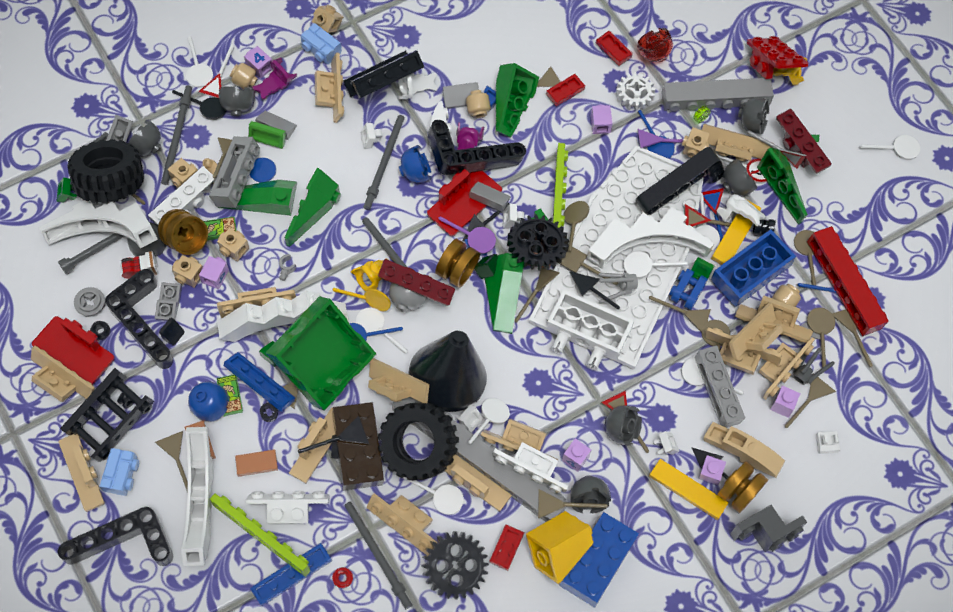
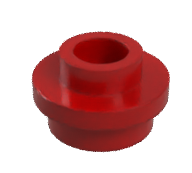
(342, 571)

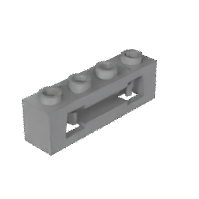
(234, 172)
(719, 387)

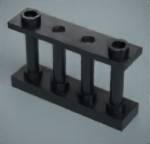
(383, 73)
(89, 409)

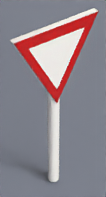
(212, 88)

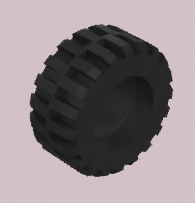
(105, 171)
(393, 446)

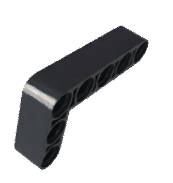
(472, 155)
(700, 165)
(135, 322)
(119, 536)

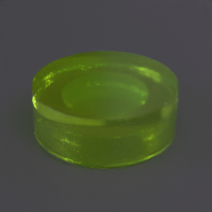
(701, 114)

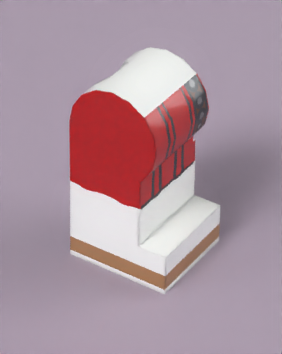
(131, 266)

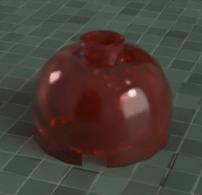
(656, 46)

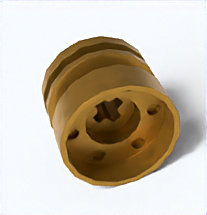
(182, 231)

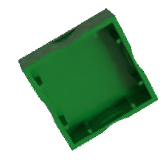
(321, 353)

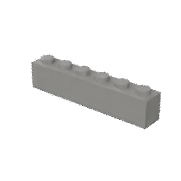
(714, 93)

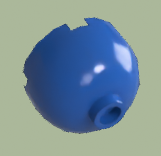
(415, 165)
(208, 401)

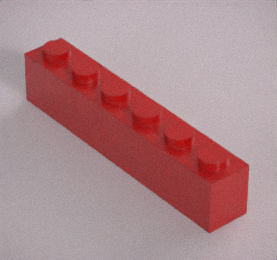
(847, 281)

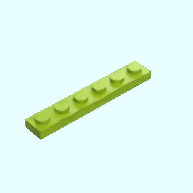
(560, 187)
(268, 539)

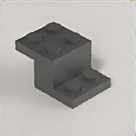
(768, 529)

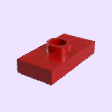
(614, 48)
(565, 89)
(506, 547)

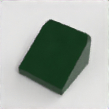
(486, 266)

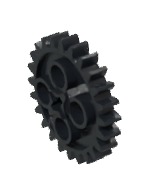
(537, 242)
(442, 551)

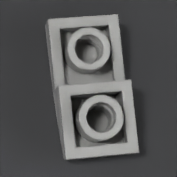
(169, 301)

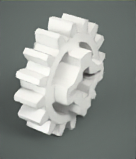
(635, 91)

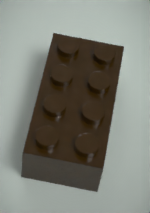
(358, 462)

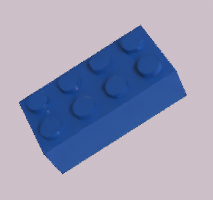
(753, 268)
(601, 561)

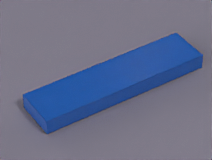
(259, 381)
(288, 577)

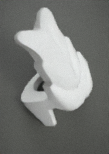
(413, 83)
(741, 206)

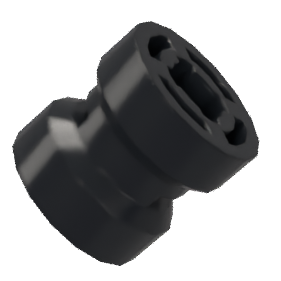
(764, 226)

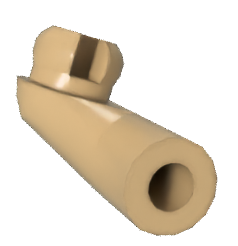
(210, 165)

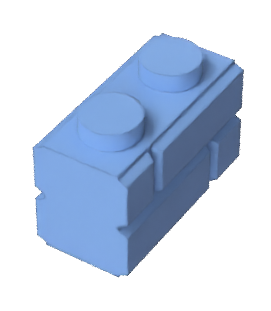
(320, 43)
(119, 472)

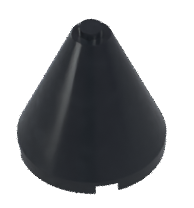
(451, 370)

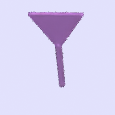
(647, 139)

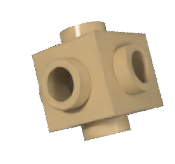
(327, 18)
(695, 142)
(181, 172)
(233, 244)
(187, 270)

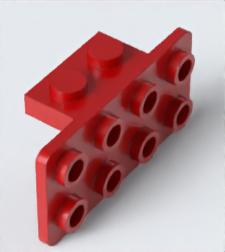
(773, 53)
(455, 202)
(74, 348)

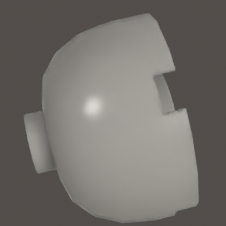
(405, 298)

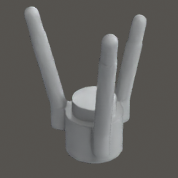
(625, 280)

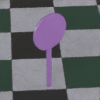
(480, 238)

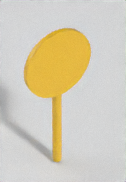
(373, 297)

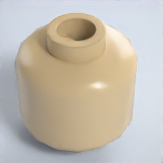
(243, 75)
(478, 104)
(787, 294)

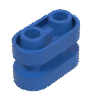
(678, 292)

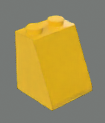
(559, 545)

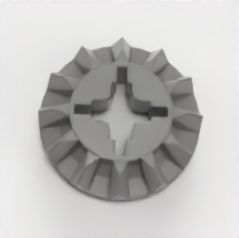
(92, 294)

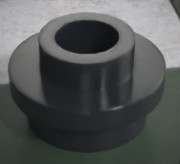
(100, 325)

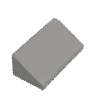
(456, 95)
(277, 122)
(119, 129)
(489, 196)

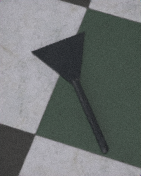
(352, 433)

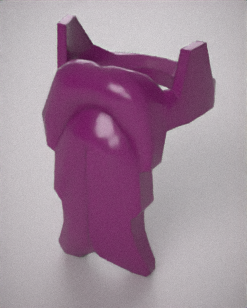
(277, 79)
(468, 137)

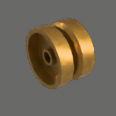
(457, 263)
(740, 484)

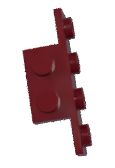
(800, 141)
(416, 282)

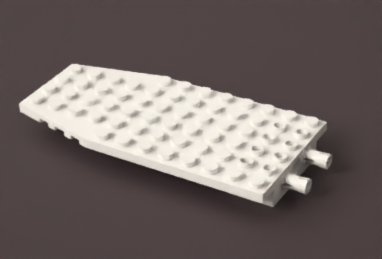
(599, 325)

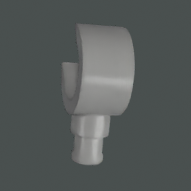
(285, 270)

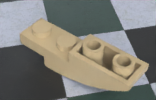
(745, 447)

